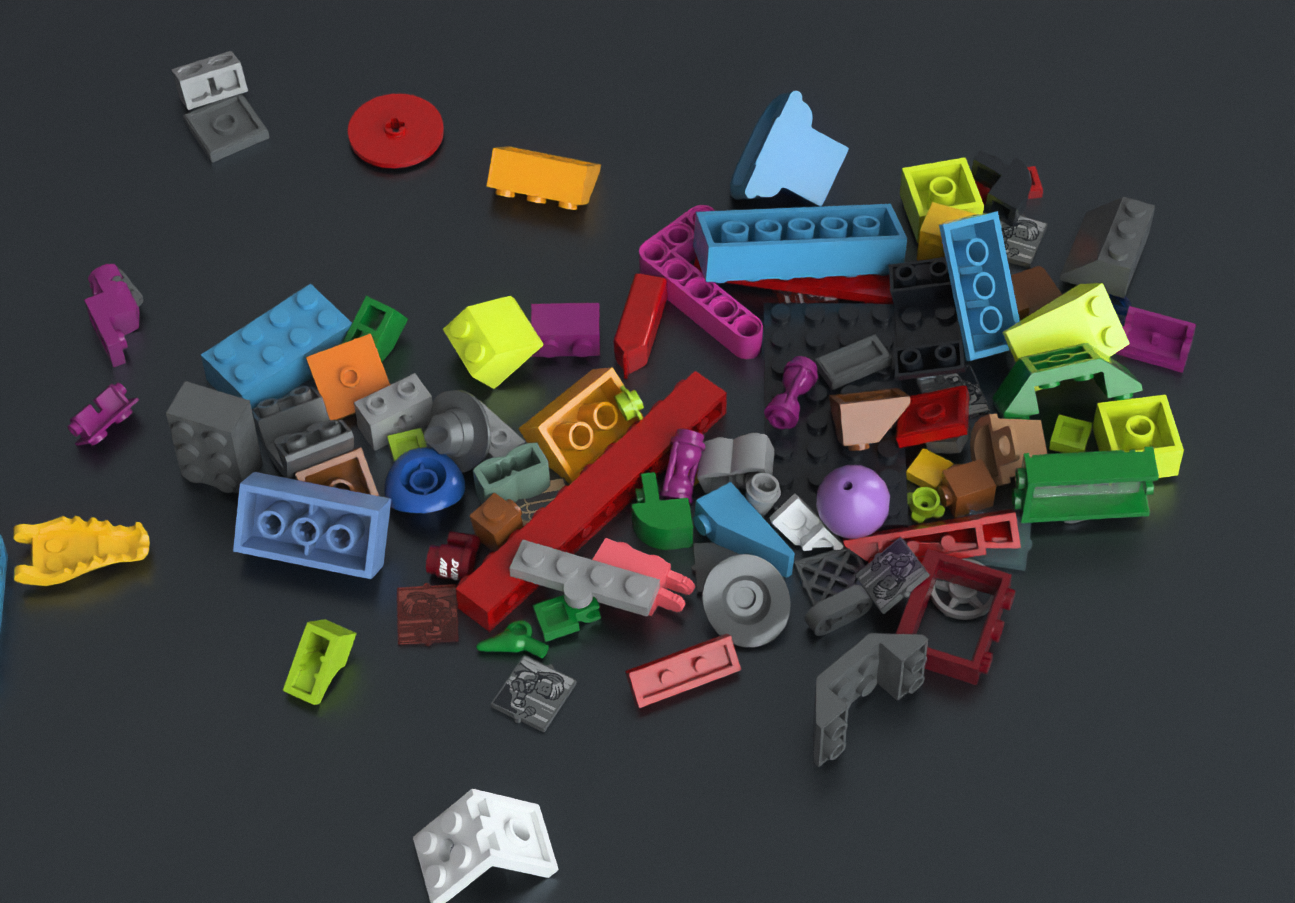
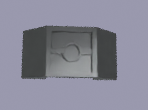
(299, 431)
(884, 659)

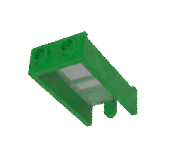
(1084, 485)

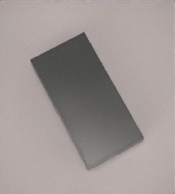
(853, 362)

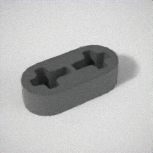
(838, 610)

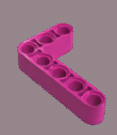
(704, 302)

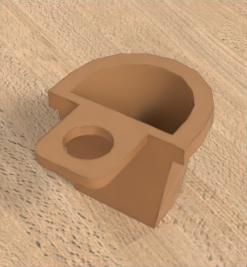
(1003, 443)

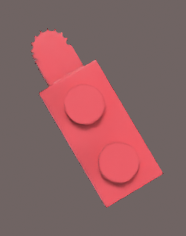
(625, 557)

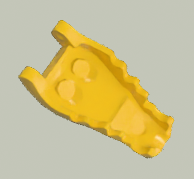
(74, 547)

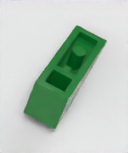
(379, 320)

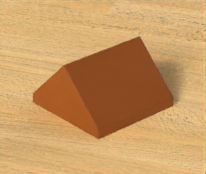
(342, 472)

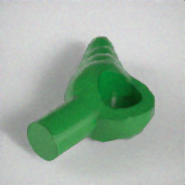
(514, 639)

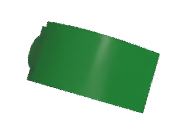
(661, 523)

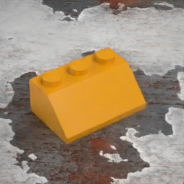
(542, 176)
(579, 423)

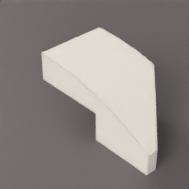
(804, 526)

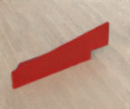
(955, 537)

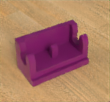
(1157, 339)

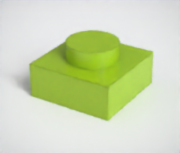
(1070, 435)
(405, 441)

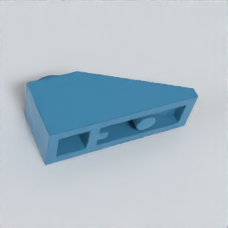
(737, 526)

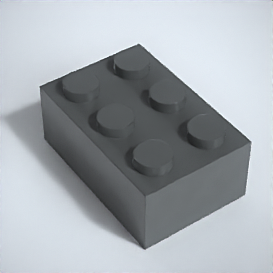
(213, 437)

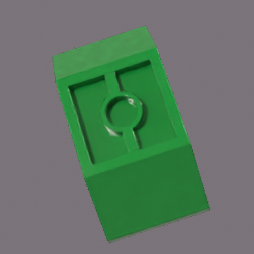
(1081, 362)

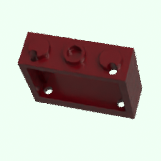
(973, 577)

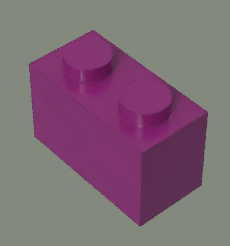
(567, 329)

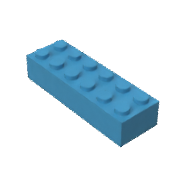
(798, 242)

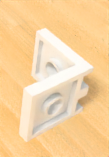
(483, 836)

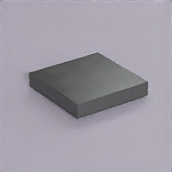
(226, 127)

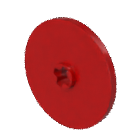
(373, 126)

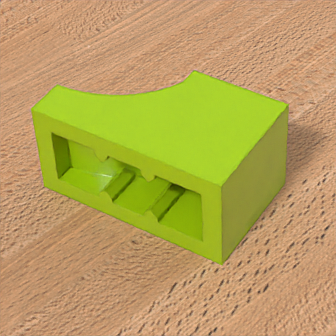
(318, 659)

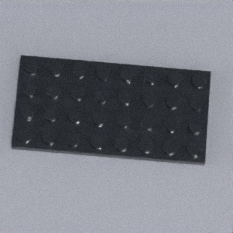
(812, 447)

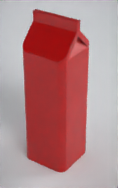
(639, 322)

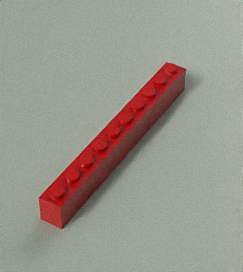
(592, 498)

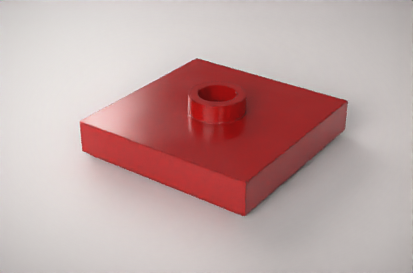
(934, 417)

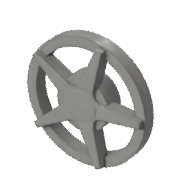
(960, 595)

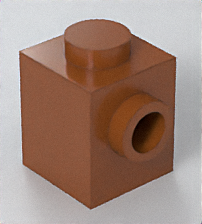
(967, 488)
(496, 521)

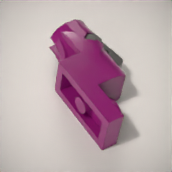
(113, 309)

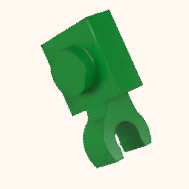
(559, 619)

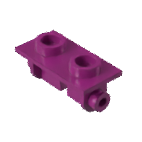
(93, 425)

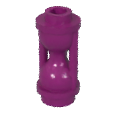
(797, 380)
(684, 456)

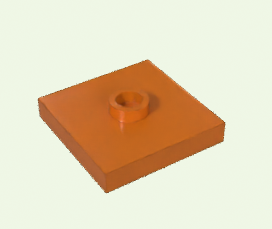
(347, 375)

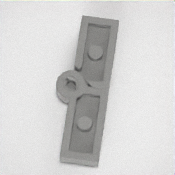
(584, 579)

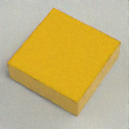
(927, 469)

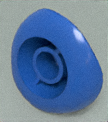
(423, 481)

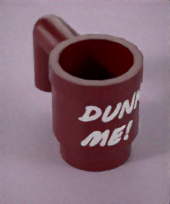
(455, 558)

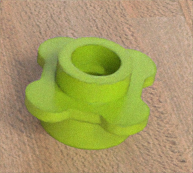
(629, 403)
(925, 496)

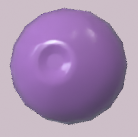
(853, 501)

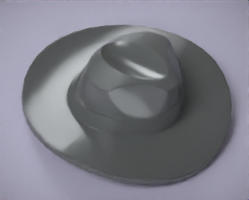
(459, 429)
(746, 600)

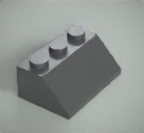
(1109, 245)

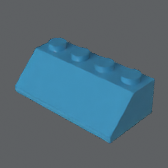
(980, 282)

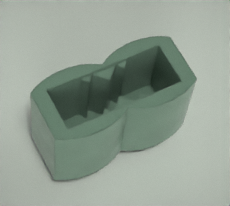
(514, 477)

